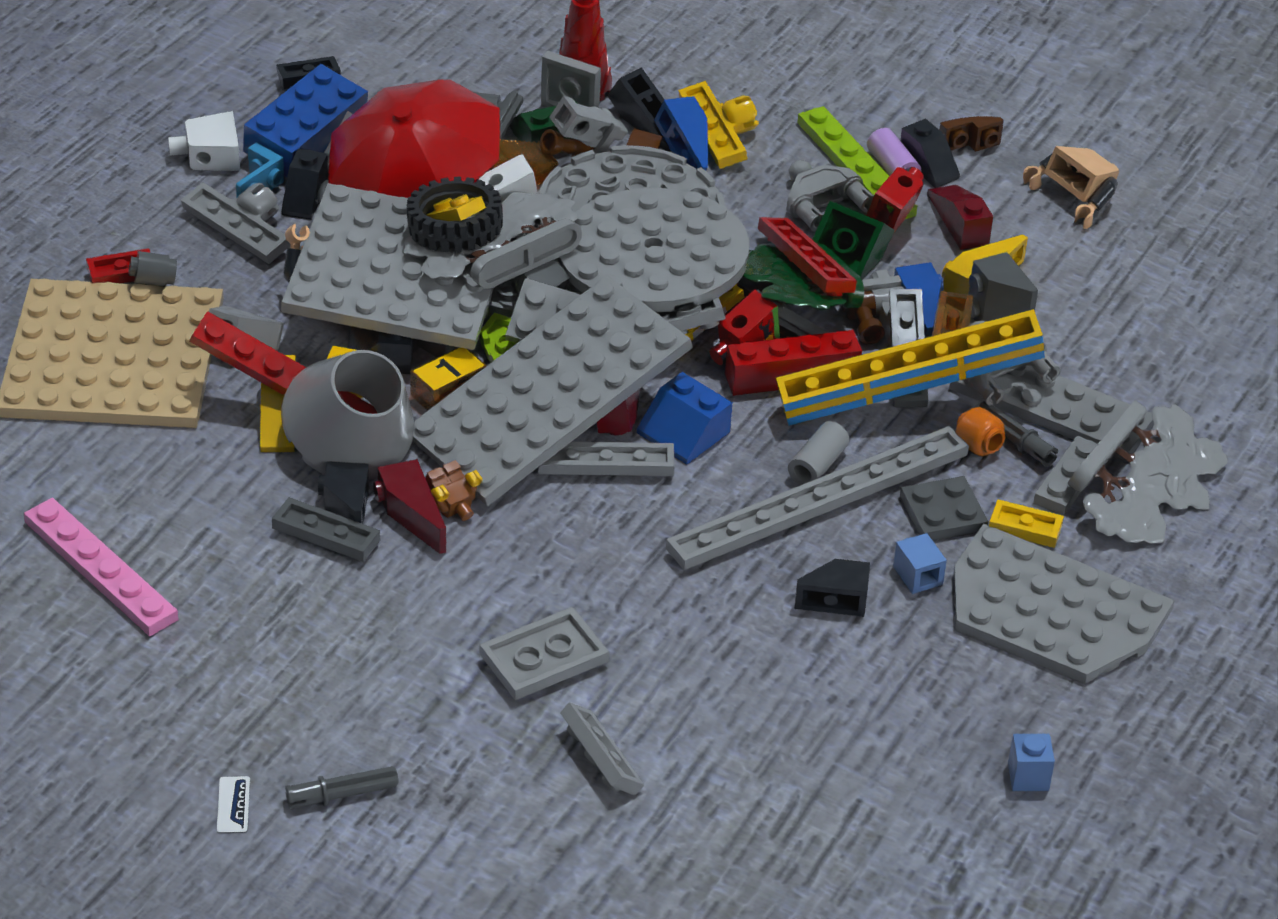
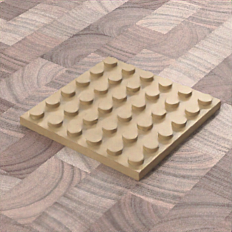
(108, 354)

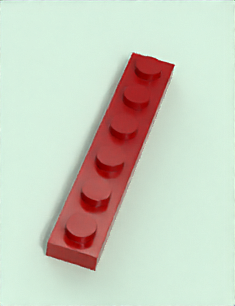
(807, 256)
(256, 358)

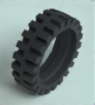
(454, 233)

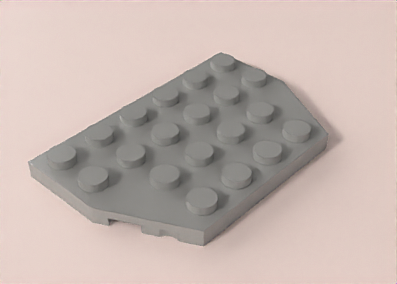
(1052, 606)

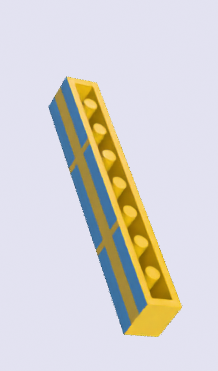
(911, 367)

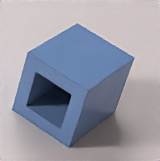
(919, 563)
(1031, 762)

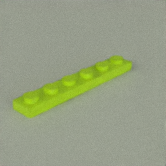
(844, 149)

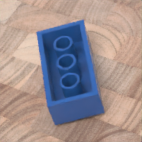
(305, 114)

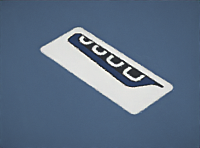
(233, 804)

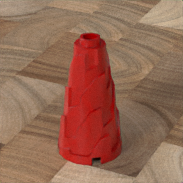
(586, 40)

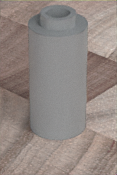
(819, 453)

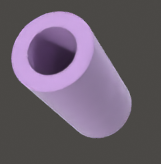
(890, 151)

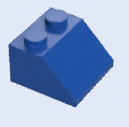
(687, 417)

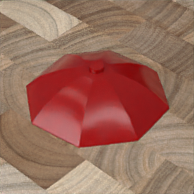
(415, 137)

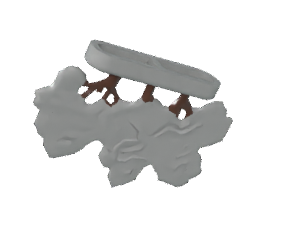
(507, 257)
(1158, 473)

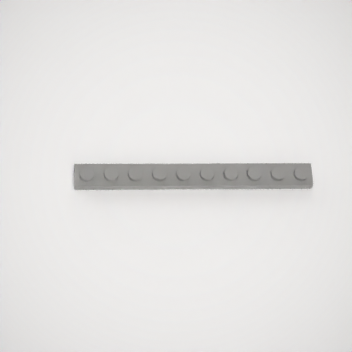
(815, 497)

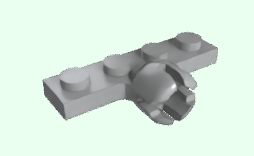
(240, 218)

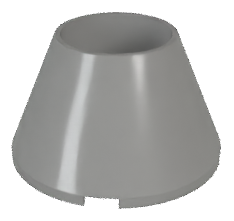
(330, 430)

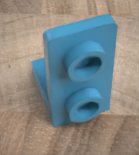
(264, 168)

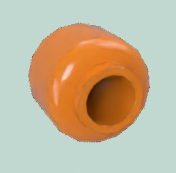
(981, 431)

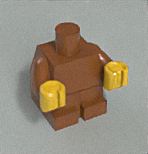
(453, 490)

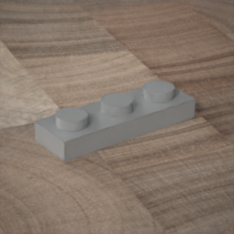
(1054, 491)
(601, 749)

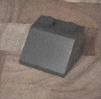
(1000, 288)

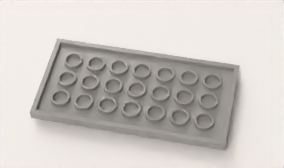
(550, 387)

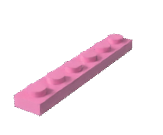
(101, 567)

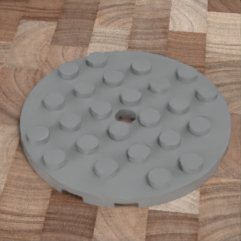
(626, 169)
(699, 253)

